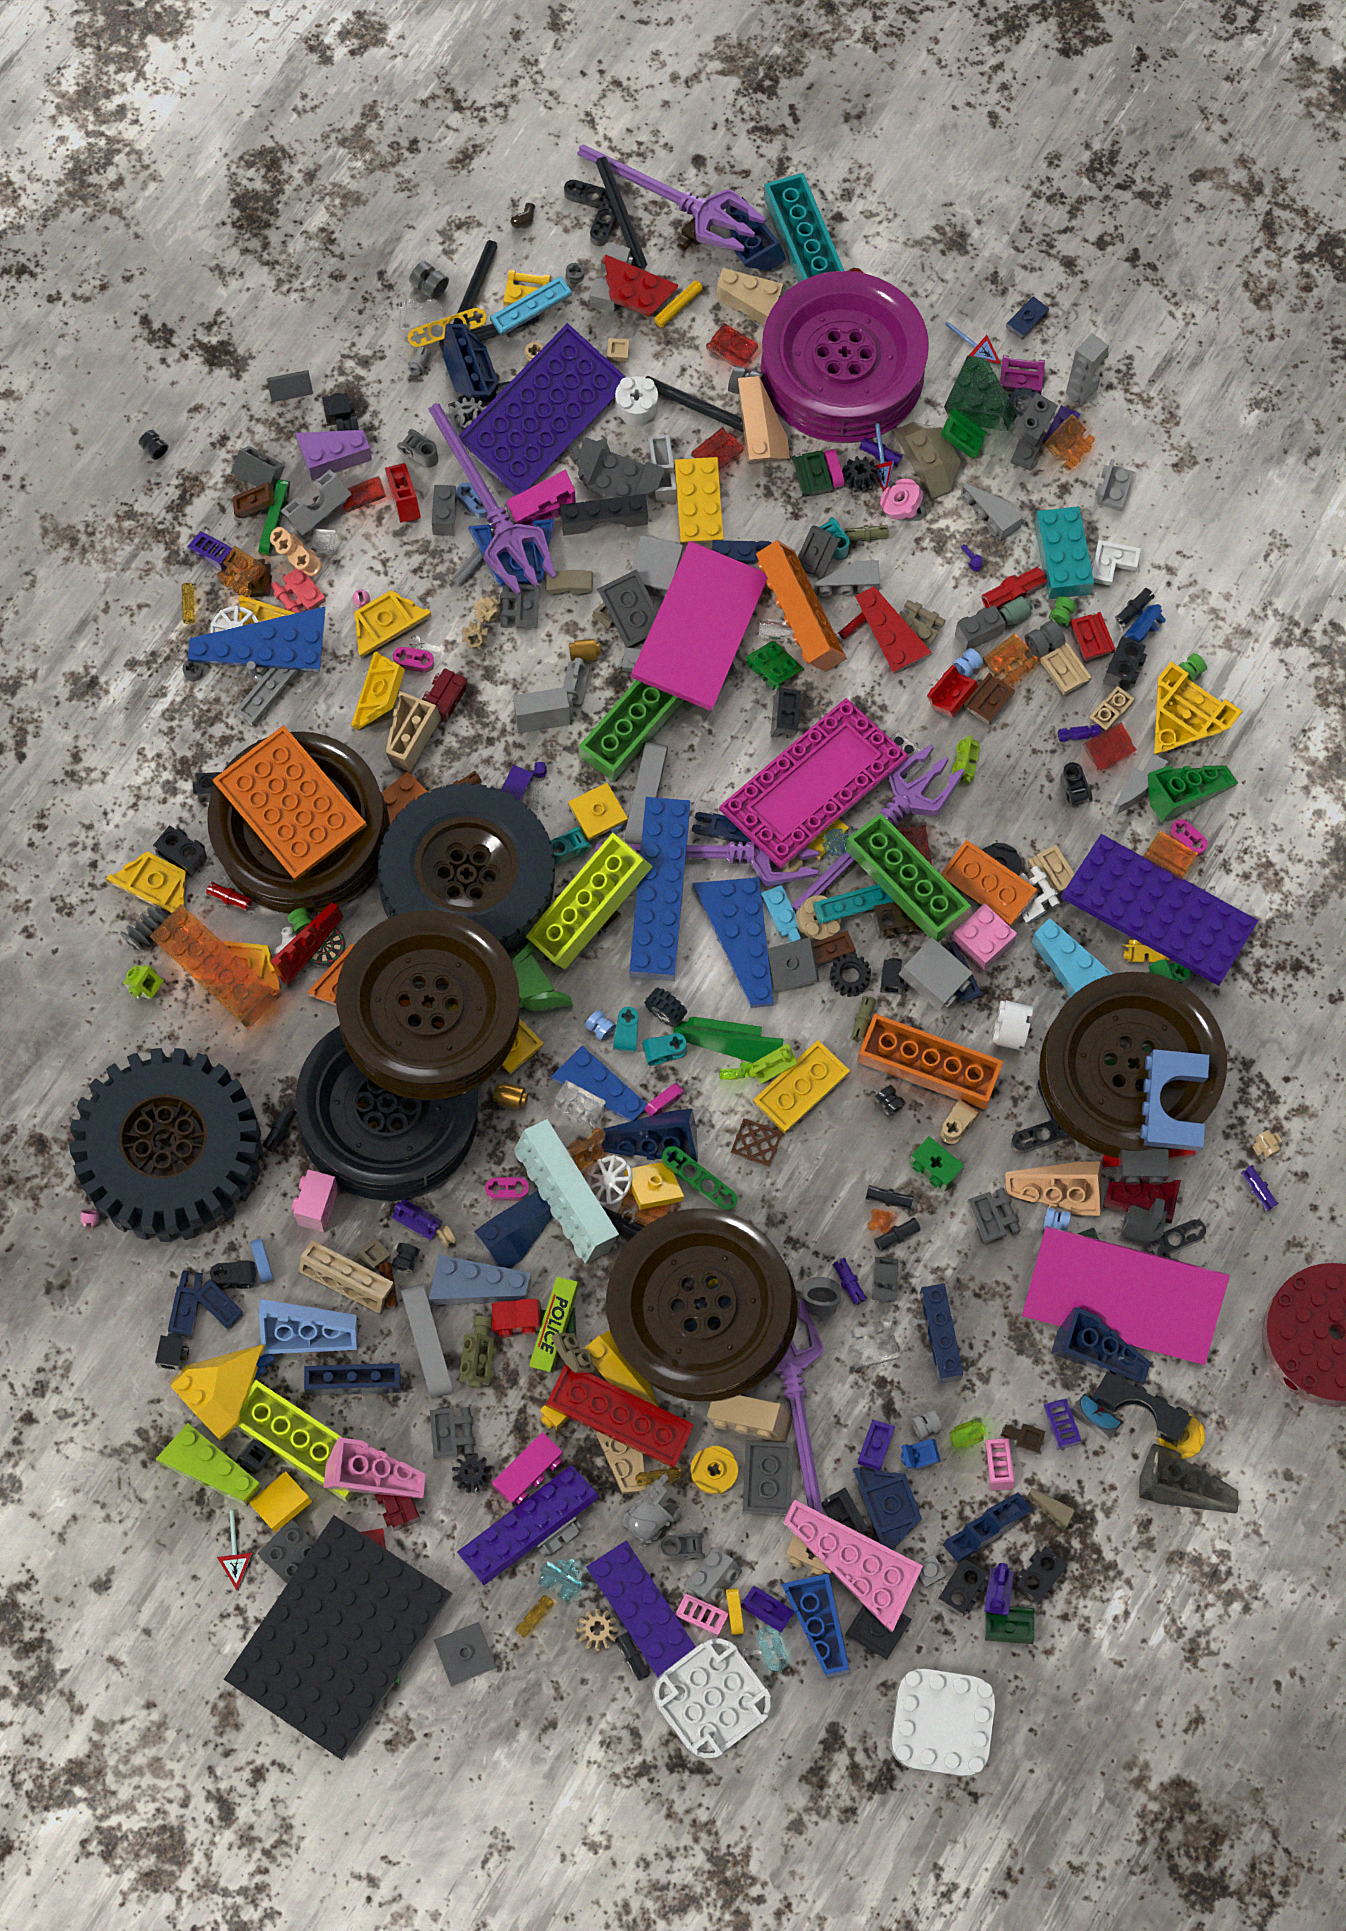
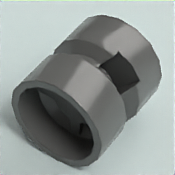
(429, 280)
(741, 372)
(1048, 637)

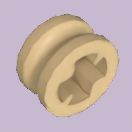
(529, 350)
(446, 1236)

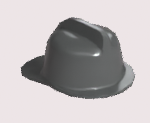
(822, 1296)

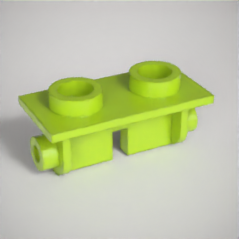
(966, 750)
(773, 1064)

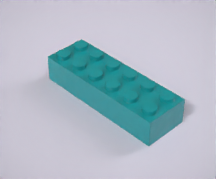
(801, 227)

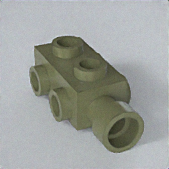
(478, 1354)

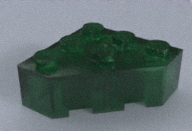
(980, 396)

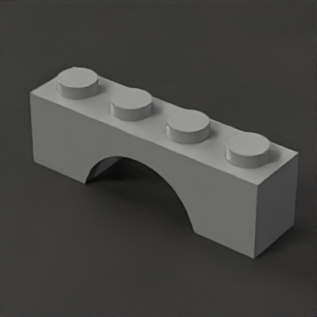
(1082, 377)

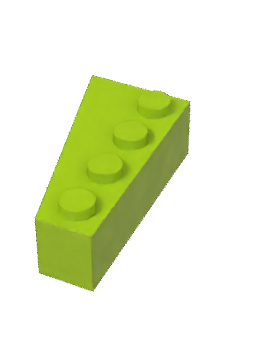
(204, 1463)

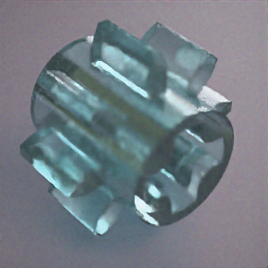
(835, 842)

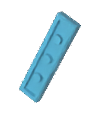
(531, 306)

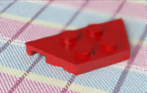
(636, 287)

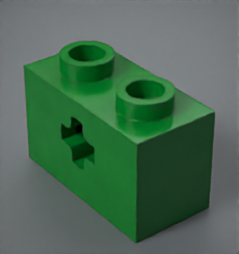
(931, 1153)

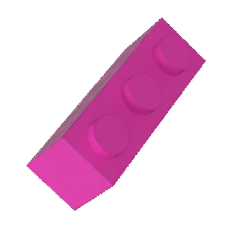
(528, 1470)

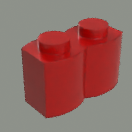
(516, 1317)

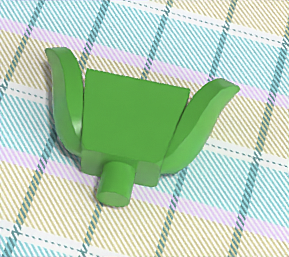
(534, 987)

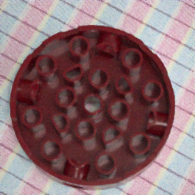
(1299, 1335)

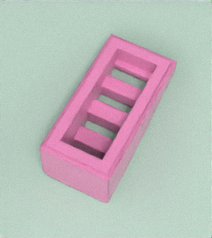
(999, 1479)
(697, 1622)

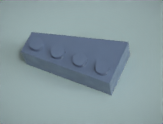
(467, 1282)

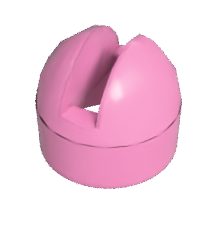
(356, 600)
(89, 1216)

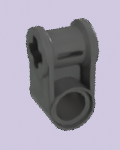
(416, 446)
(684, 1547)

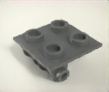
(286, 1550)

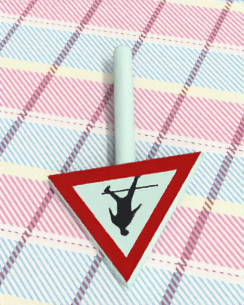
(234, 1564)

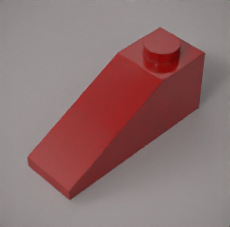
(403, 493)

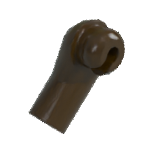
(524, 218)

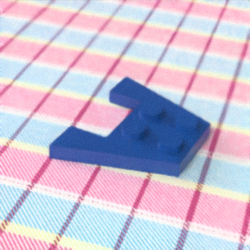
(483, 536)

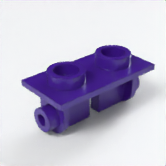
(416, 1219)
(999, 1590)

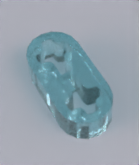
(777, 1647)

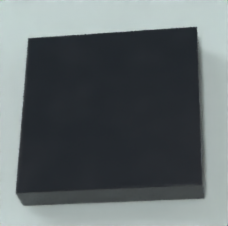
(874, 1635)

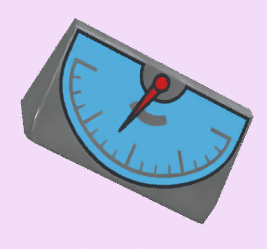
(1096, 1417)

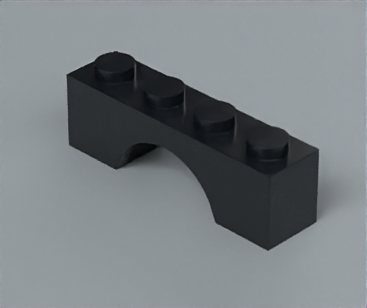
(581, 516)
(1116, 1393)

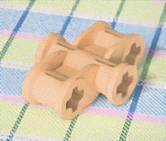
(293, 547)

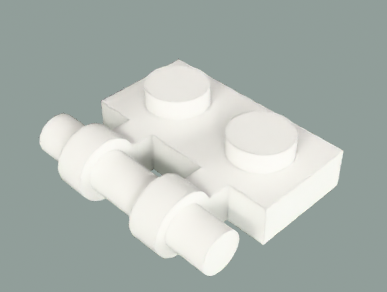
(1036, 908)

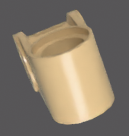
(960, 1120)

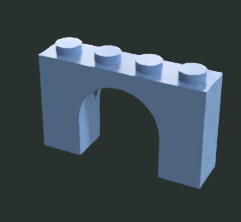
(1160, 1128)

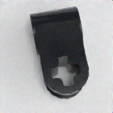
(1075, 789)
(236, 1275)

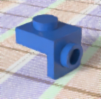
(920, 1454)

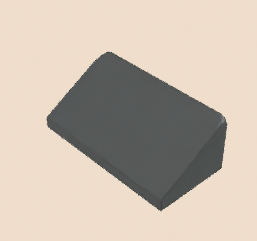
(290, 386)

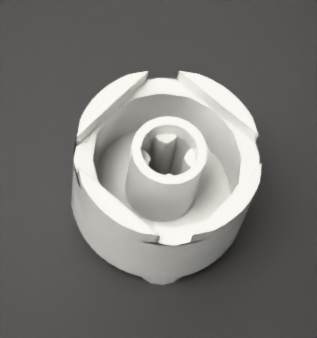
(636, 400)
(1012, 1025)

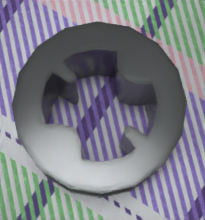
(574, 279)
(192, 677)

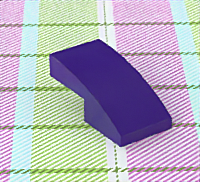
(517, 782)

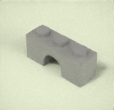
(600, 290)
(331, 494)

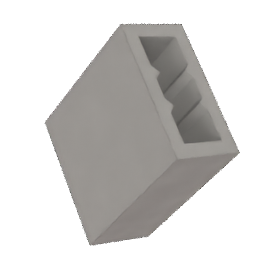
(657, 563)
(543, 710)
(936, 974)

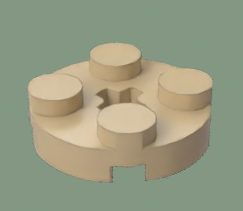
(811, 927)

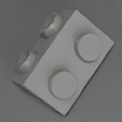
(713, 1577)

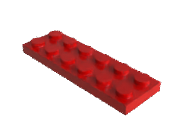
(620, 1415)

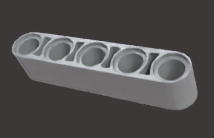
(647, 786)
(427, 1341)

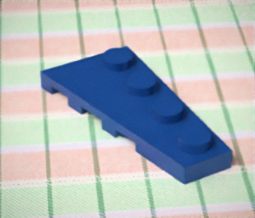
(591, 1075)

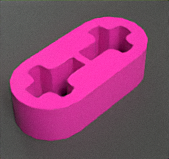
(834, 468)
(413, 659)
(1189, 836)
(664, 1100)
(506, 1183)

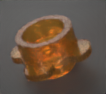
(885, 1216)

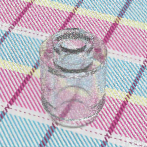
(774, 630)

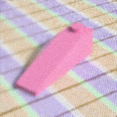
(363, 1469)

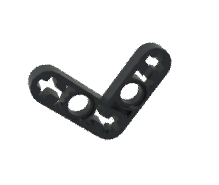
(604, 208)
(1050, 1126)
(1166, 1248)

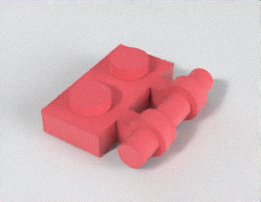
(302, 588)

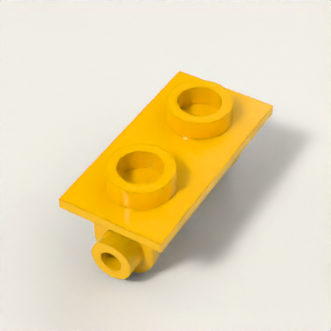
(1137, 951)

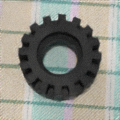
(850, 962)

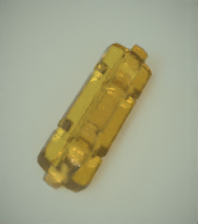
(188, 603)
(645, 1478)
(534, 1616)

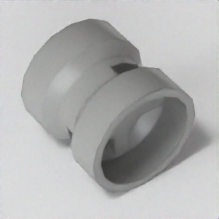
(926, 1424)

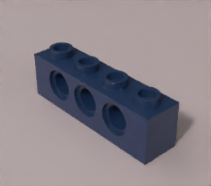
(941, 1333)

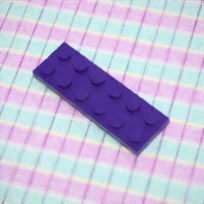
(527, 1525)
(641, 1607)

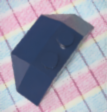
(468, 362)

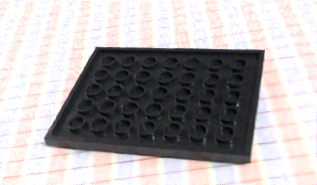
(338, 1637)

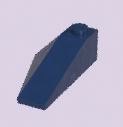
(760, 251)
(653, 1135)
(514, 1230)
(1093, 1345)

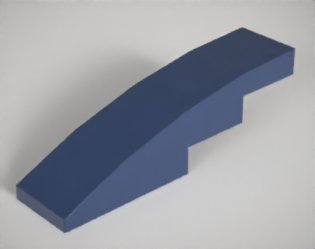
(988, 1527)

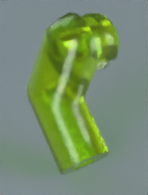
(736, 1073)

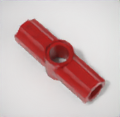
(1014, 587)

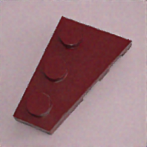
(1142, 1195)

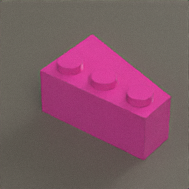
(541, 500)

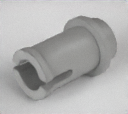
(416, 365)

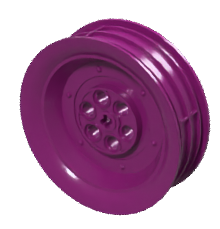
(844, 309)

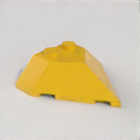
(1187, 711)
(218, 1387)

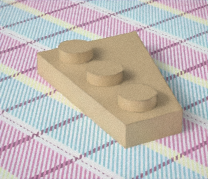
(623, 1462)

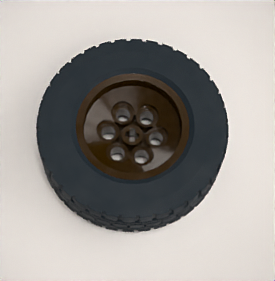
(472, 825)

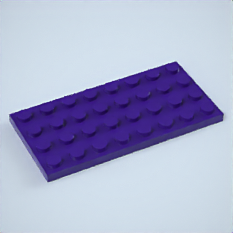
(542, 410)
(1159, 909)

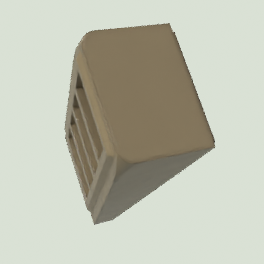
(1052, 1508)

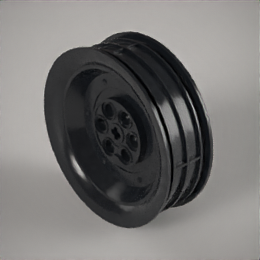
(379, 1160)

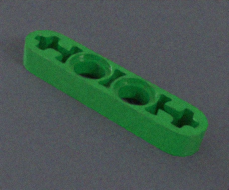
(274, 516)
(701, 1175)

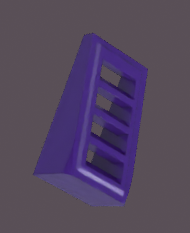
(211, 558)
(1059, 1442)

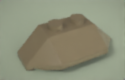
(930, 457)

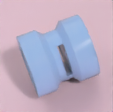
(970, 661)
(600, 1025)
(1052, 1216)

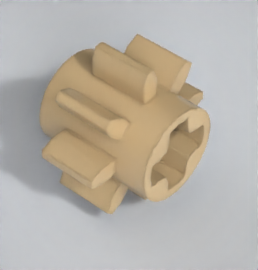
(486, 609)
(474, 641)
(1267, 1144)

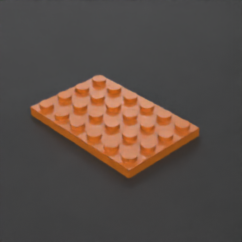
(289, 802)

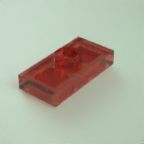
(364, 494)

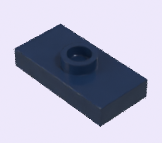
(1027, 317)
(217, 1303)

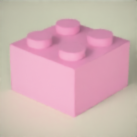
(984, 937)
(315, 1200)

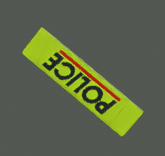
(554, 1321)

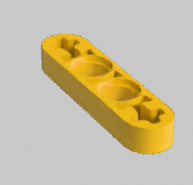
(442, 322)

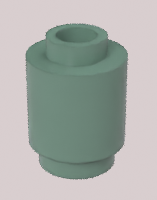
(1016, 610)

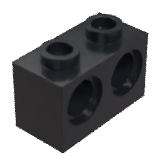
(1122, 662)
(177, 853)
(1044, 1578)
(959, 1585)

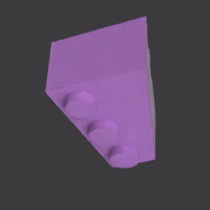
(332, 450)

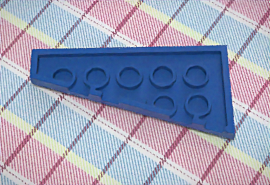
(277, 643)
(739, 925)

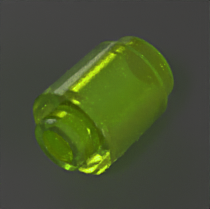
(967, 1434)

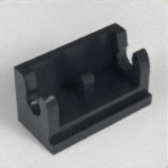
(785, 712)
(843, 1510)

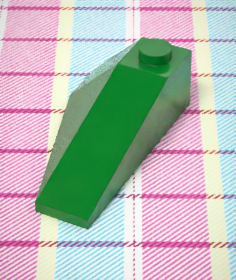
(1184, 788)

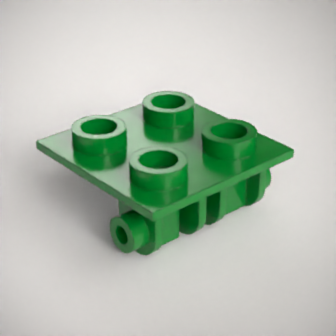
(773, 664)

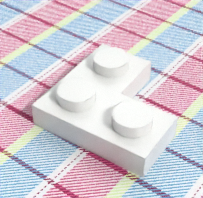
(1113, 555)

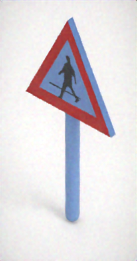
(982, 350)
(884, 468)

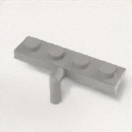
(264, 692)

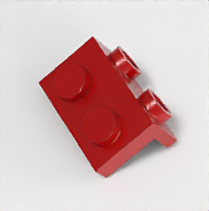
(951, 692)

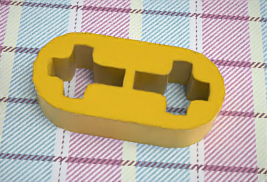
(734, 1611)

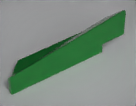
(728, 1038)

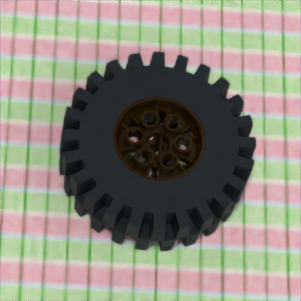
(166, 1199)

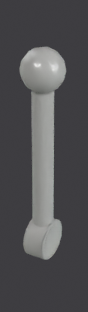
(913, 1321)

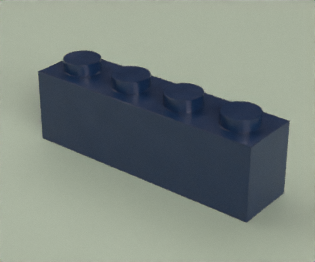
(352, 1379)

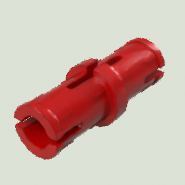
(229, 896)

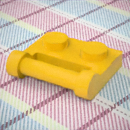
(516, 292)

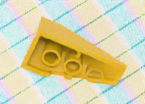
(614, 1368)

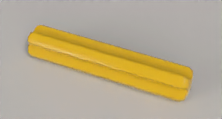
(678, 303)

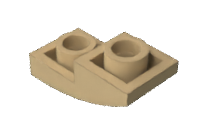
(1112, 708)

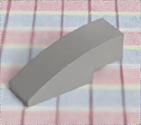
(661, 455)
(1137, 784)

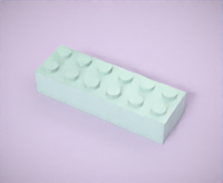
(566, 1191)

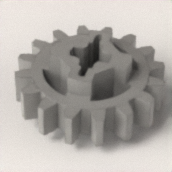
(464, 412)

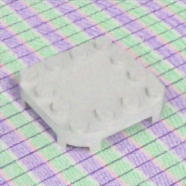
(711, 1698)
(942, 1722)

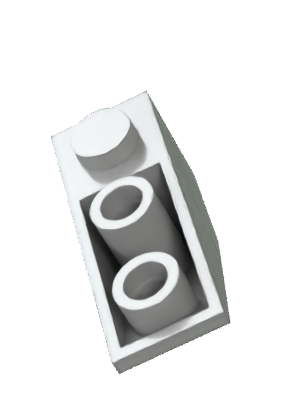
(994, 511)
(850, 579)

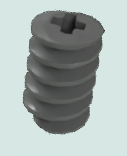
(143, 929)

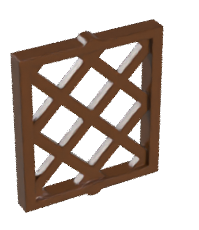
(739, 1136)

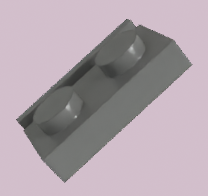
(818, 551)

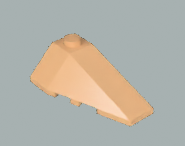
(762, 428)
(1065, 1186)

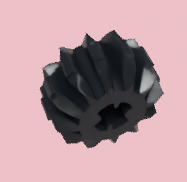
(854, 468)
(477, 1466)

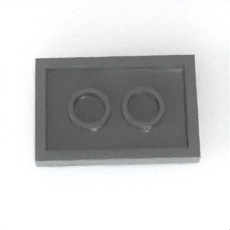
(629, 607)
(767, 1477)

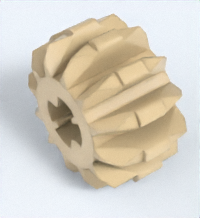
(590, 1625)

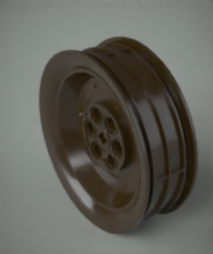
(337, 876)
(432, 950)
(1089, 1027)
(651, 1280)

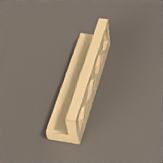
(345, 1275)

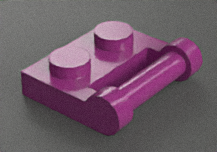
(1016, 378)

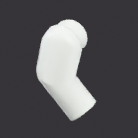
(288, 934)

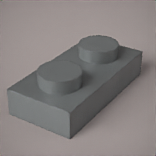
(1026, 454)

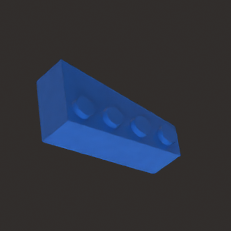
(818, 1615)

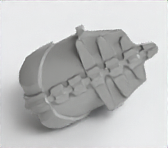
(648, 1515)

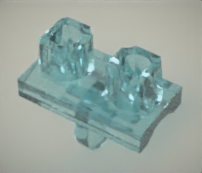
(552, 1573)

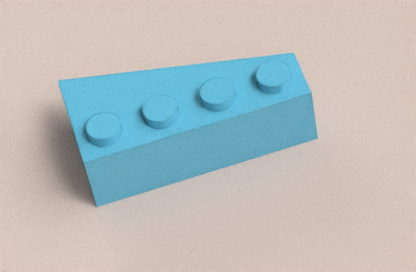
(1067, 958)

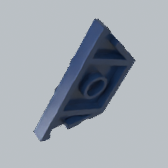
(888, 1504)

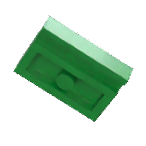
(963, 433)

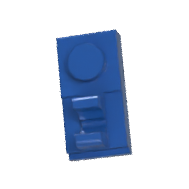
(1145, 622)

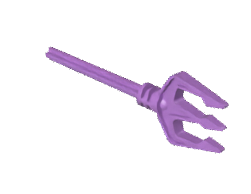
(706, 211)
(507, 535)
(906, 799)
(753, 855)
(791, 1370)

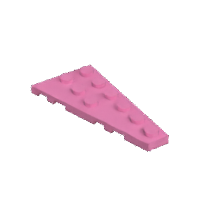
(867, 1568)

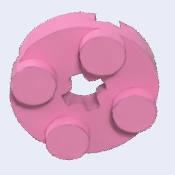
(908, 506)

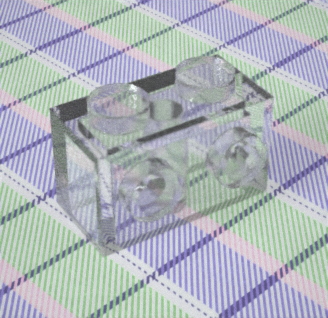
(580, 1104)

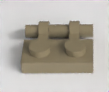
(923, 631)

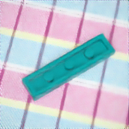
(850, 903)

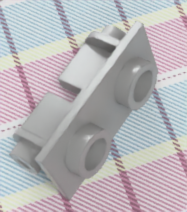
(576, 680)
(552, 1543)

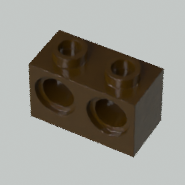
(894, 913)

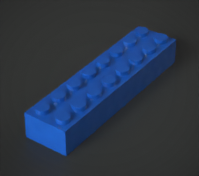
(660, 890)

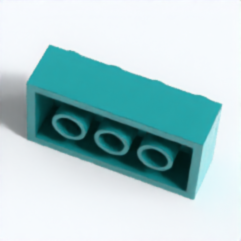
(1064, 552)

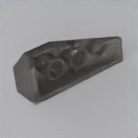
(1176, 1482)

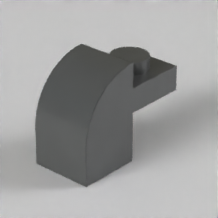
(1144, 1224)
(885, 1279)

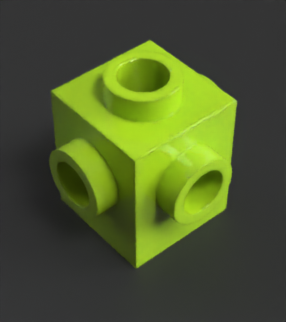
(142, 981)

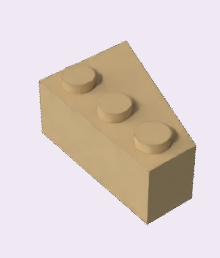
(748, 294)
(411, 730)
(751, 1417)

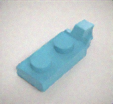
(781, 912)

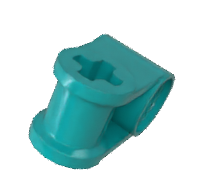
(834, 528)
(572, 843)
(626, 1033)
(662, 1049)

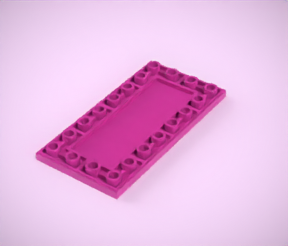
(699, 626)
(813, 783)
(1135, 1293)

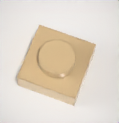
(618, 350)

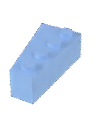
(305, 1329)

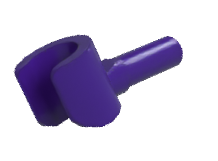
(976, 560)
(540, 770)

